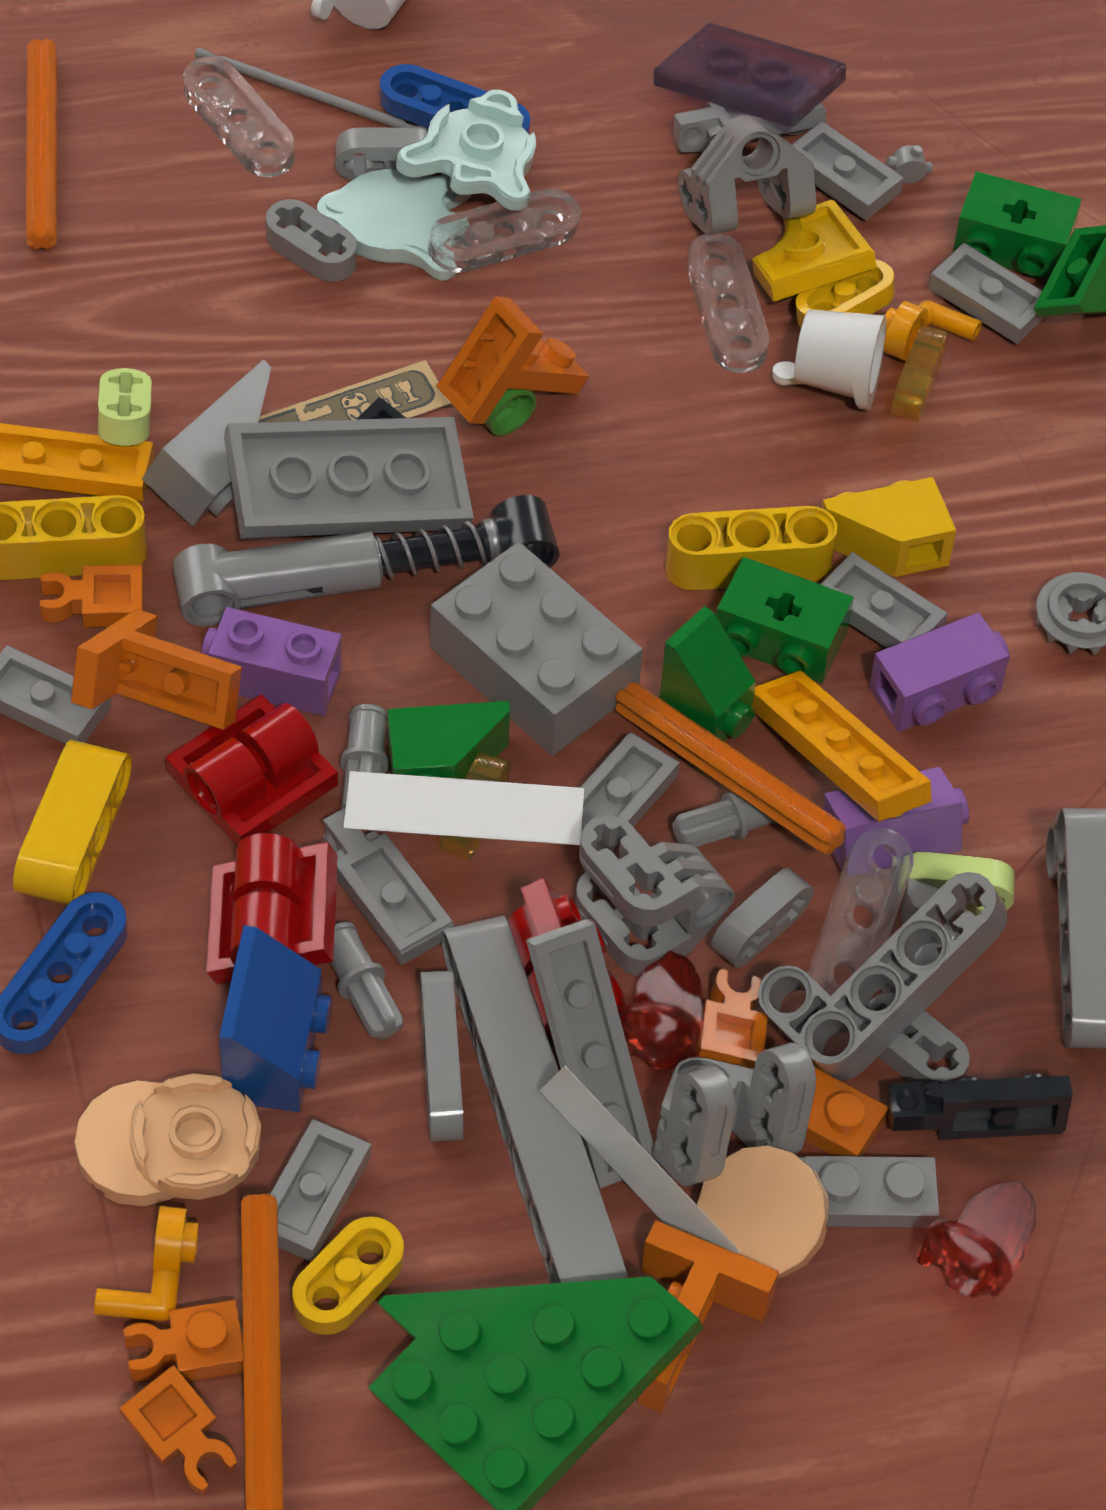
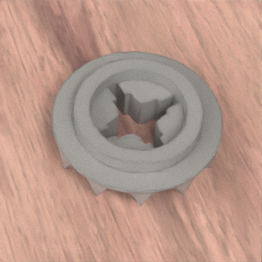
(1079, 593)

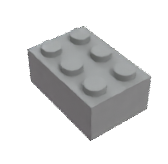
(536, 644)

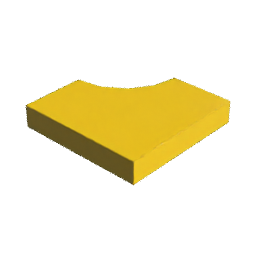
(813, 253)

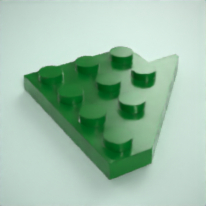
(527, 1374)

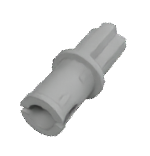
(365, 743)
(718, 821)
(363, 984)

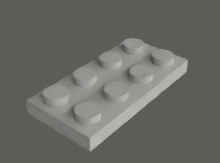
(347, 476)

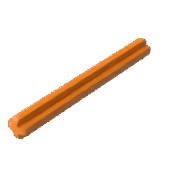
(41, 145)
(731, 768)
(261, 1353)

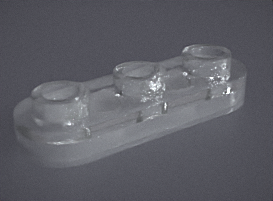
(239, 116)
(473, 240)
(738, 334)
(865, 886)

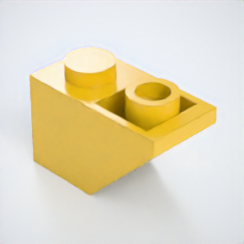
(895, 526)

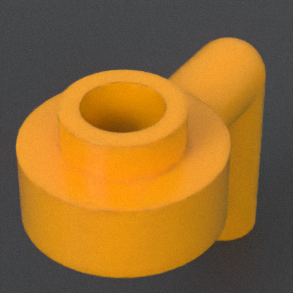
(908, 317)
(174, 1243)

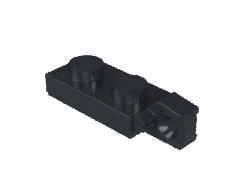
(982, 1106)

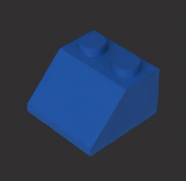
(273, 1023)

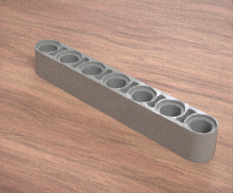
(540, 1142)

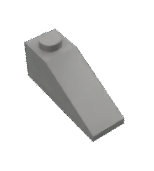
(194, 465)

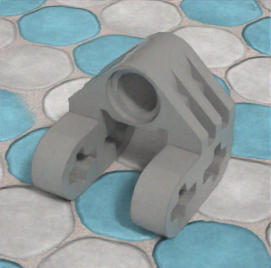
(781, 172)
(678, 915)
(718, 1098)

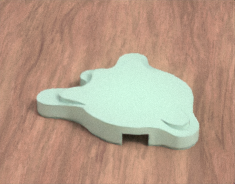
(478, 148)
(393, 215)

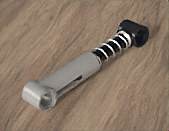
(214, 579)

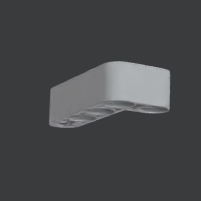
(1079, 864)
(888, 968)

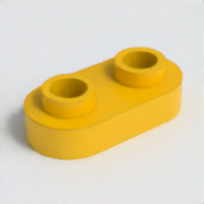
(855, 294)
(344, 1278)

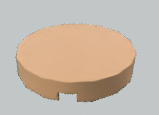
(195, 1137)
(105, 1148)
(769, 1207)

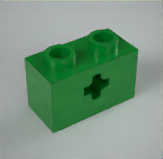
(1017, 224)
(784, 619)

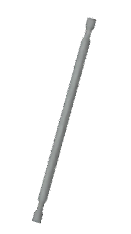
(312, 93)

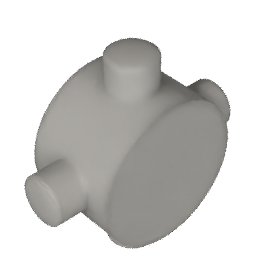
(910, 163)

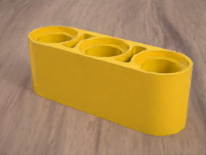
(70, 534)
(710, 545)
(72, 822)

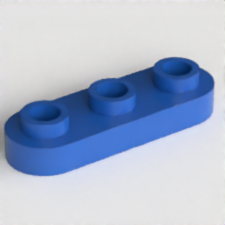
(420, 93)
(62, 951)

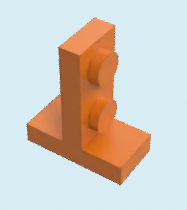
(506, 354)
(156, 672)
(698, 1278)

